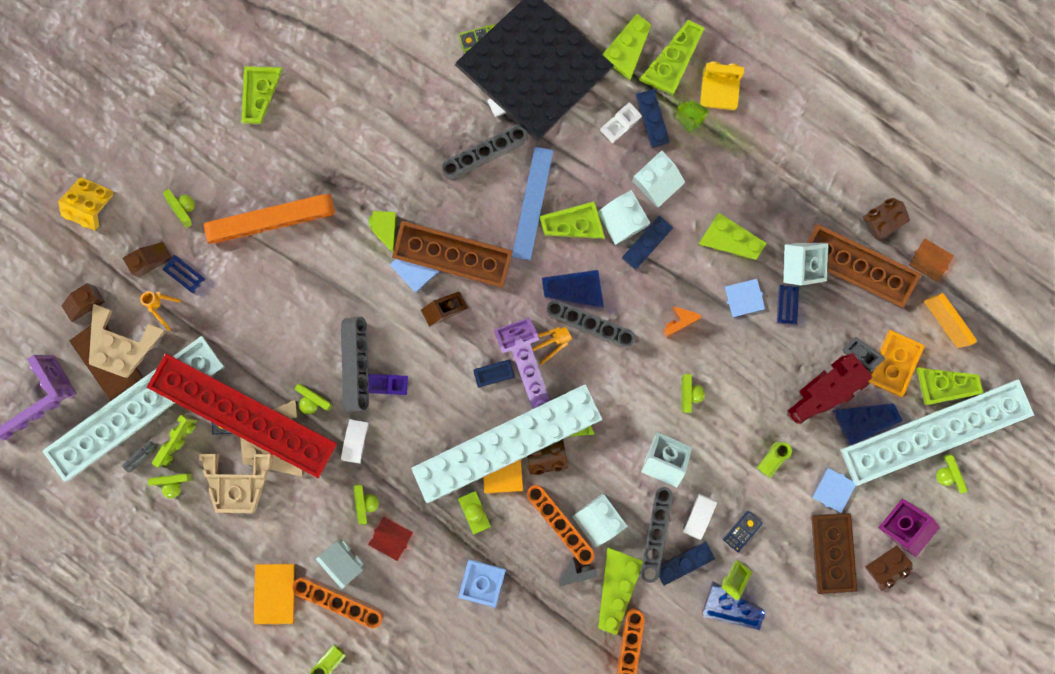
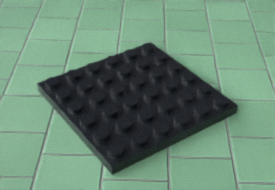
(534, 66)

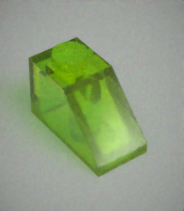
(691, 115)

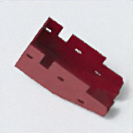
(830, 388)

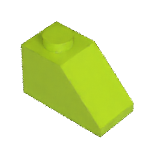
(384, 227)

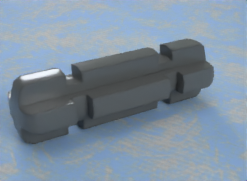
(139, 456)

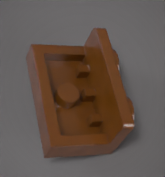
(887, 217)
(548, 459)
(890, 568)

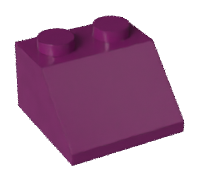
(909, 527)

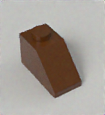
(147, 259)
(82, 301)
(443, 308)

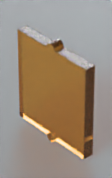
(931, 260)

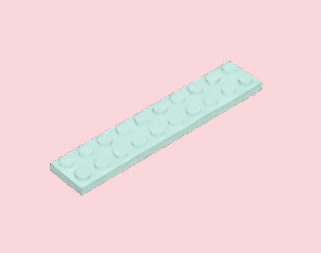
(122, 417)
(936, 432)
(506, 443)

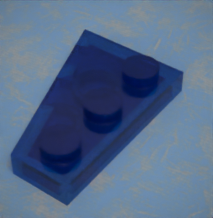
(575, 288)
(866, 421)
(725, 608)

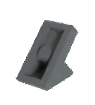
(865, 354)
(570, 574)

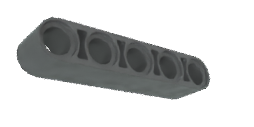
(479, 160)
(600, 323)
(354, 364)
(657, 544)

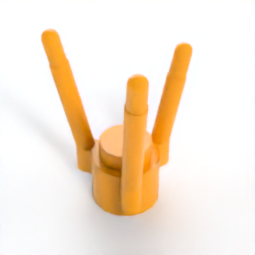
(152, 302)
(560, 337)

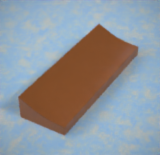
(452, 253)
(866, 267)

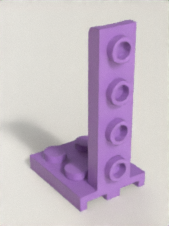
(518, 339)
(53, 382)

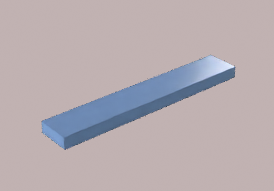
(532, 203)

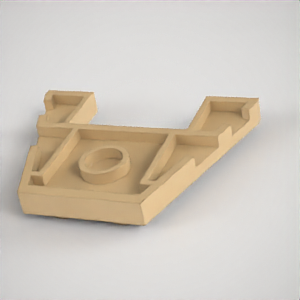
(116, 352)
(277, 464)
(236, 491)

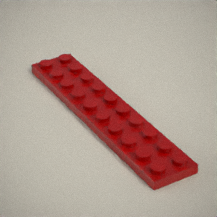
(242, 415)

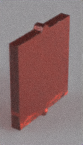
(390, 538)

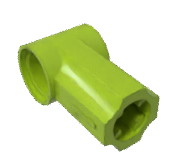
(772, 460)
(330, 660)

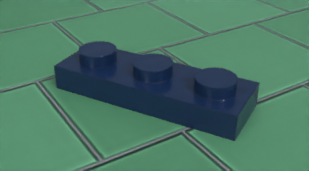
(652, 118)
(647, 243)
(685, 563)

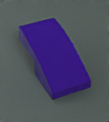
(388, 384)

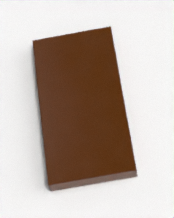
(112, 384)
(834, 553)

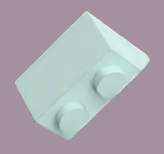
(659, 179)
(623, 217)
(805, 263)
(667, 459)
(599, 521)
(341, 563)

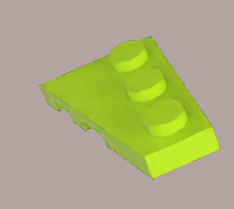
(628, 46)
(258, 90)
(573, 222)
(731, 238)
(946, 385)
(177, 435)

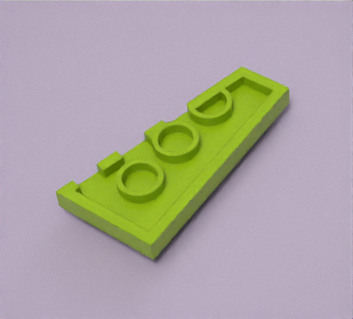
(671, 63)
(618, 584)

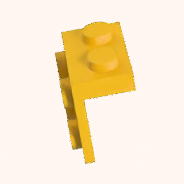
(721, 85)
(84, 202)

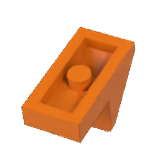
(684, 319)

